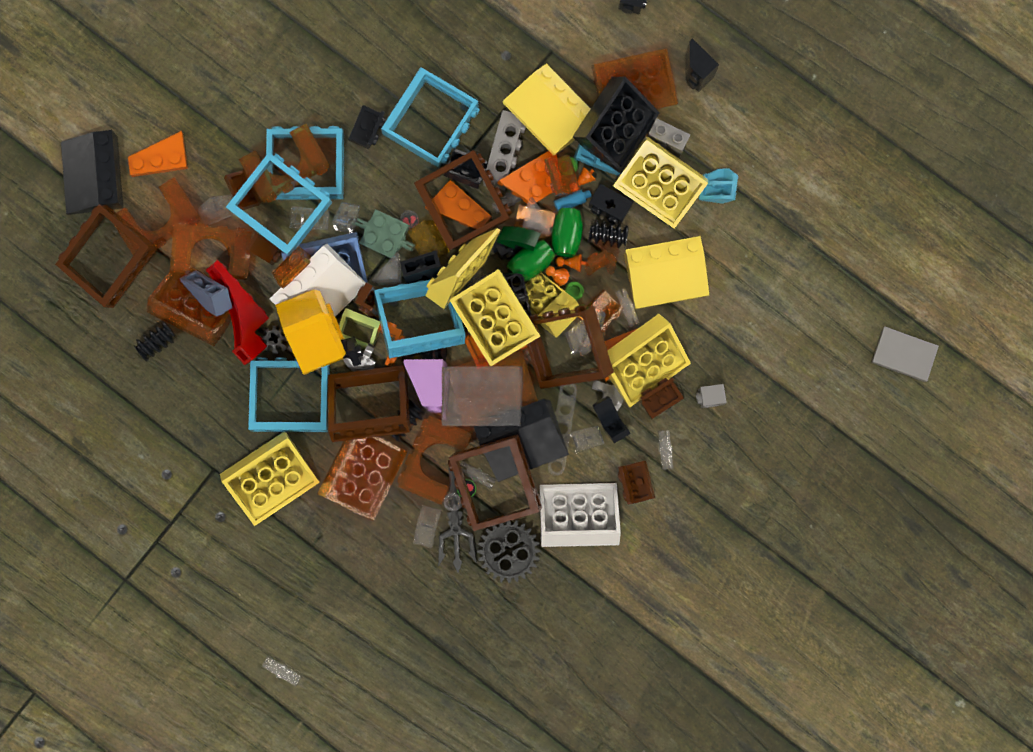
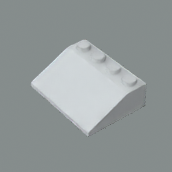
(326, 274)
(579, 515)

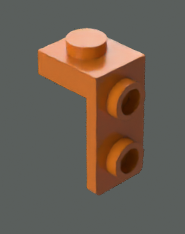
(395, 333)

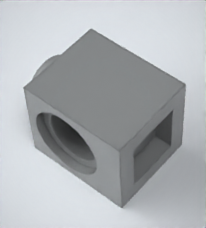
(711, 396)

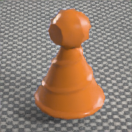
(585, 176)
(573, 262)
(560, 276)

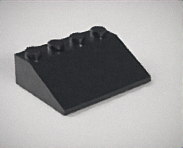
(616, 123)
(92, 172)
(538, 435)

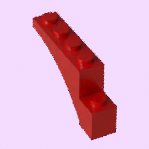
(244, 314)

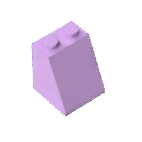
(427, 381)

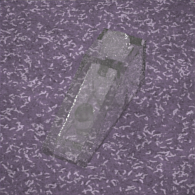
(578, 337)

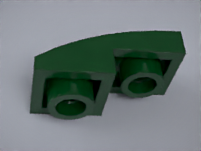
(523, 237)

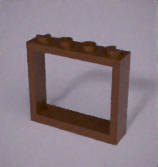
(435, 213)
(128, 274)
(540, 360)
(369, 427)
(524, 473)

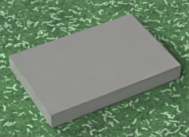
(905, 354)

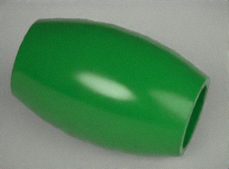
(567, 232)
(531, 263)

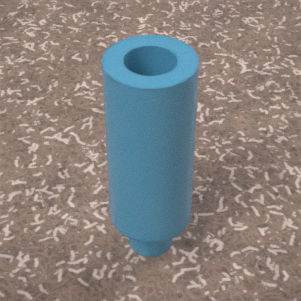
(572, 200)

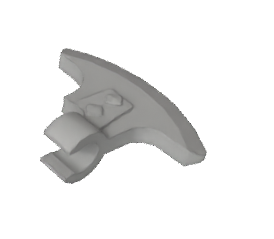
(366, 361)
(609, 390)

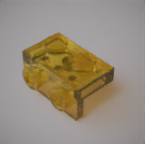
(428, 238)

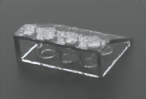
(482, 396)

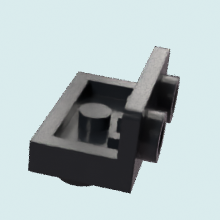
(366, 127)
(465, 173)

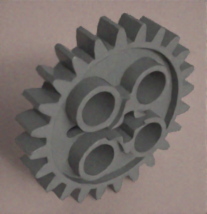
(499, 535)

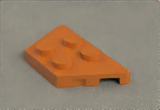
(530, 180)

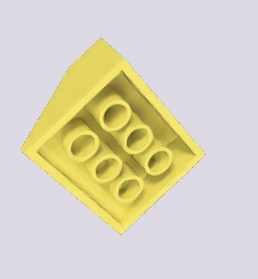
(548, 108)
(660, 182)
(461, 268)
(667, 272)
(494, 317)
(646, 359)
(269, 478)

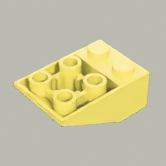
(547, 296)

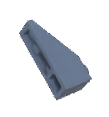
(208, 292)

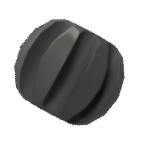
(269, 338)

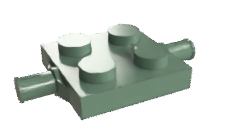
(384, 234)

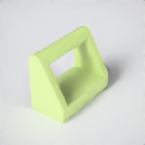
(362, 320)

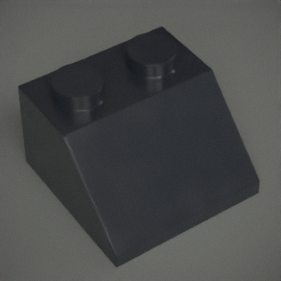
(699, 66)

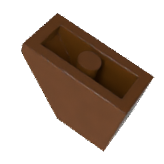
(264, 249)

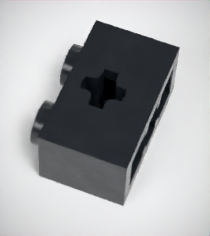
(606, 196)
(421, 267)

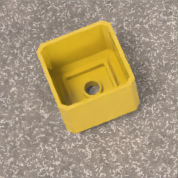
(311, 330)

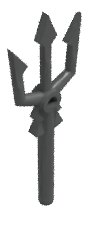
(455, 529)

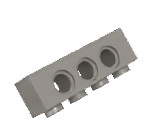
(507, 122)

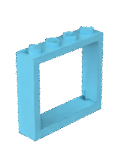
(409, 95)
(306, 183)
(302, 193)
(419, 343)
(285, 426)

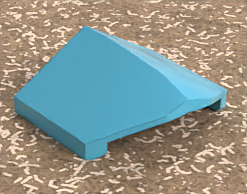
(720, 186)

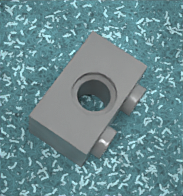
(669, 137)

